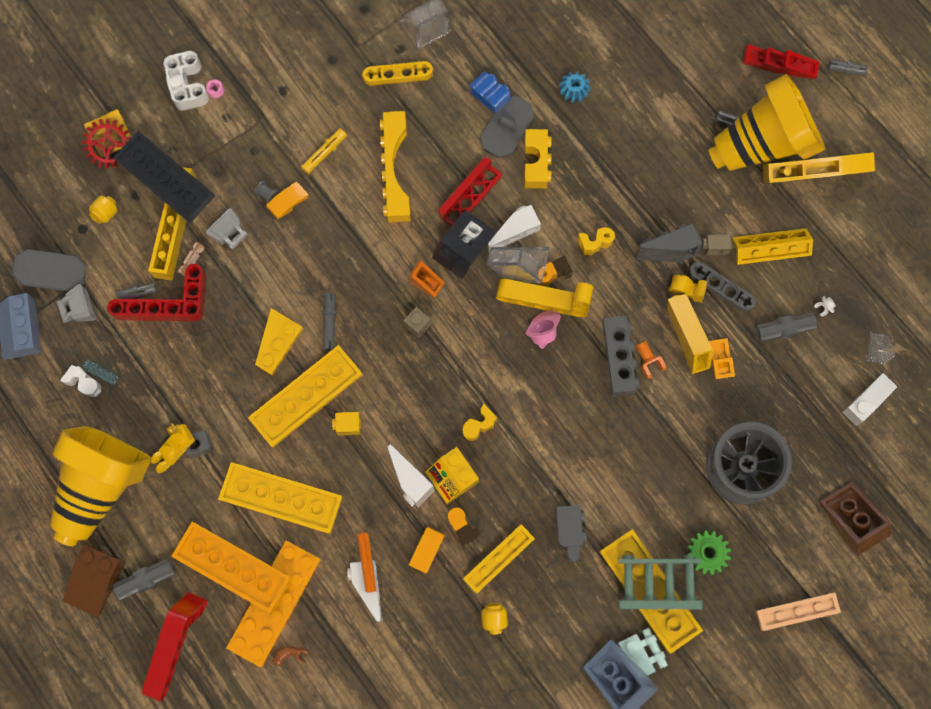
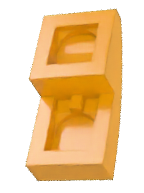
(286, 200)
(721, 361)
(427, 550)

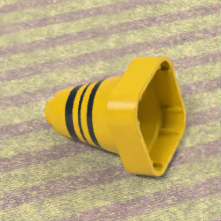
(769, 130)
(91, 480)

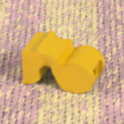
(603, 239)
(684, 285)
(472, 428)

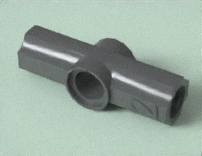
(786, 327)
(144, 579)

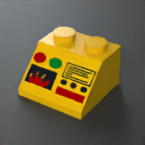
(452, 475)

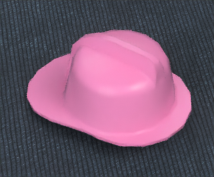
(543, 328)

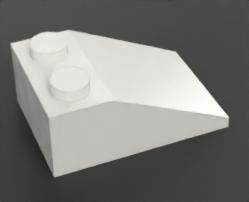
(413, 483)

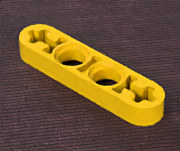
(397, 69)

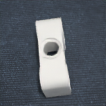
(178, 81)

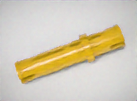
(329, 146)

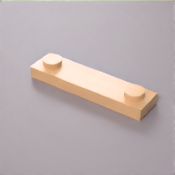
(798, 611)

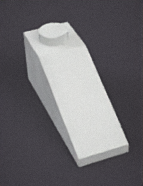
(519, 225)
(869, 400)
(372, 599)

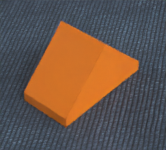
(426, 279)

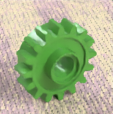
(717, 547)

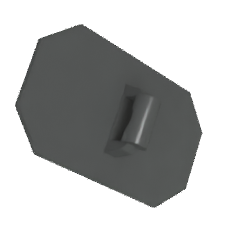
(507, 127)
(48, 270)

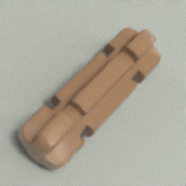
(191, 257)

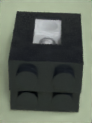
(457, 253)

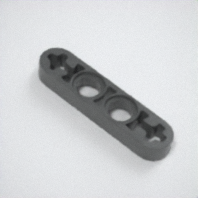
(723, 284)

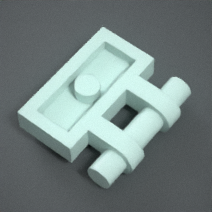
(635, 650)

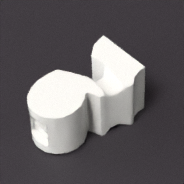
(85, 385)

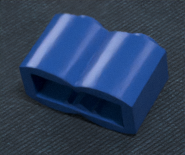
(490, 92)

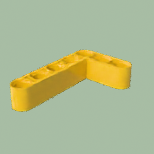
(546, 298)

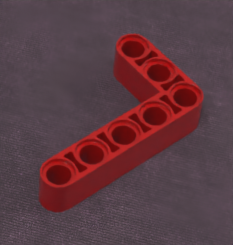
(165, 306)
(170, 643)

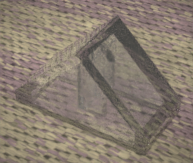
(879, 348)

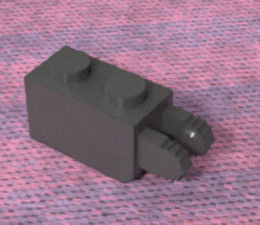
(570, 531)

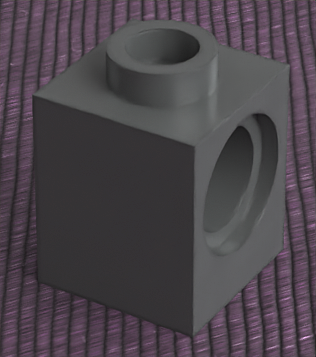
(204, 448)

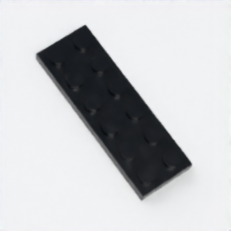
(164, 177)

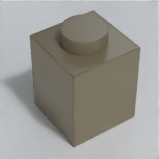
(417, 322)

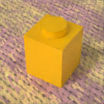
(347, 423)

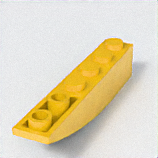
(818, 167)

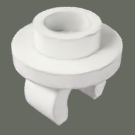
(828, 304)

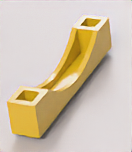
(394, 133)

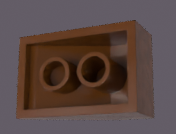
(856, 518)
(92, 580)

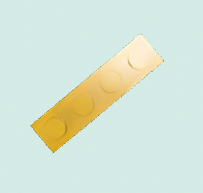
(498, 559)

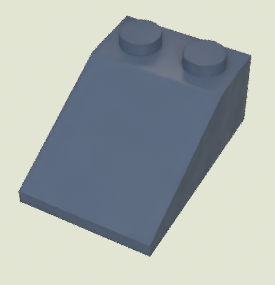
(619, 678)

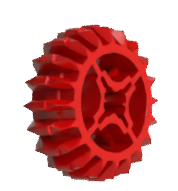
(107, 152)

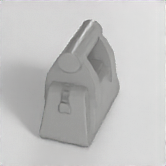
(225, 228)
(79, 305)

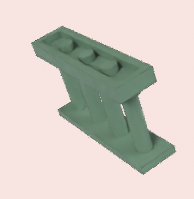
(649, 600)

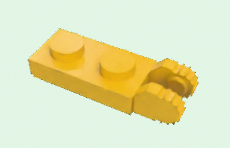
(173, 448)

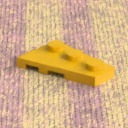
(277, 341)

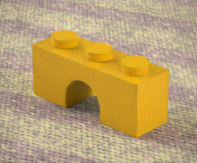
(537, 143)

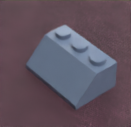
(19, 327)

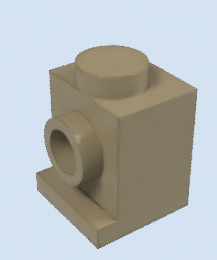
(717, 244)

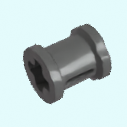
(265, 191)

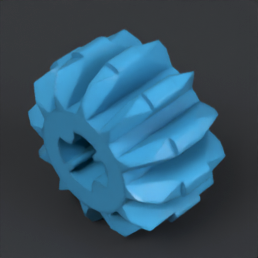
(574, 87)

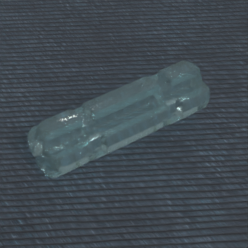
(100, 372)

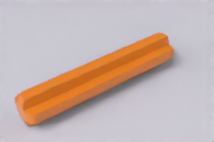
(367, 563)

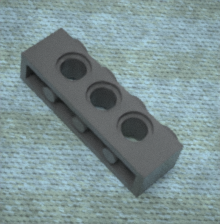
(618, 385)

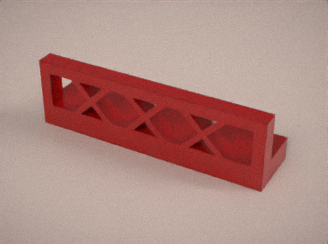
(467, 186)

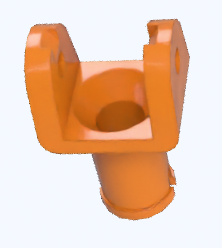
(648, 358)

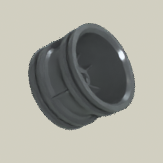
(756, 435)

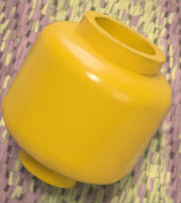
(103, 209)
(494, 618)

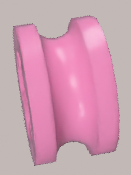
(211, 92)

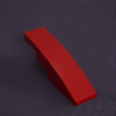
(779, 62)

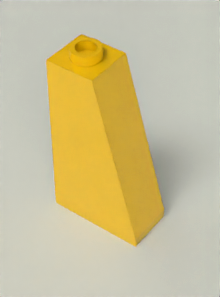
(690, 333)

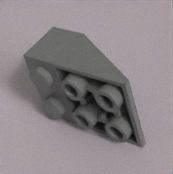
(671, 246)

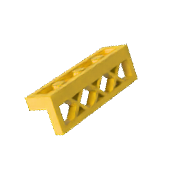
(772, 247)

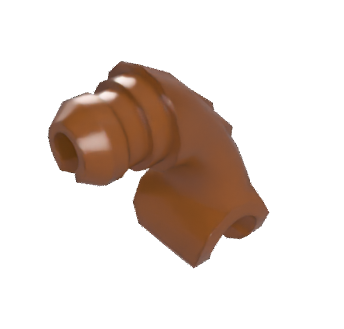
(283, 653)

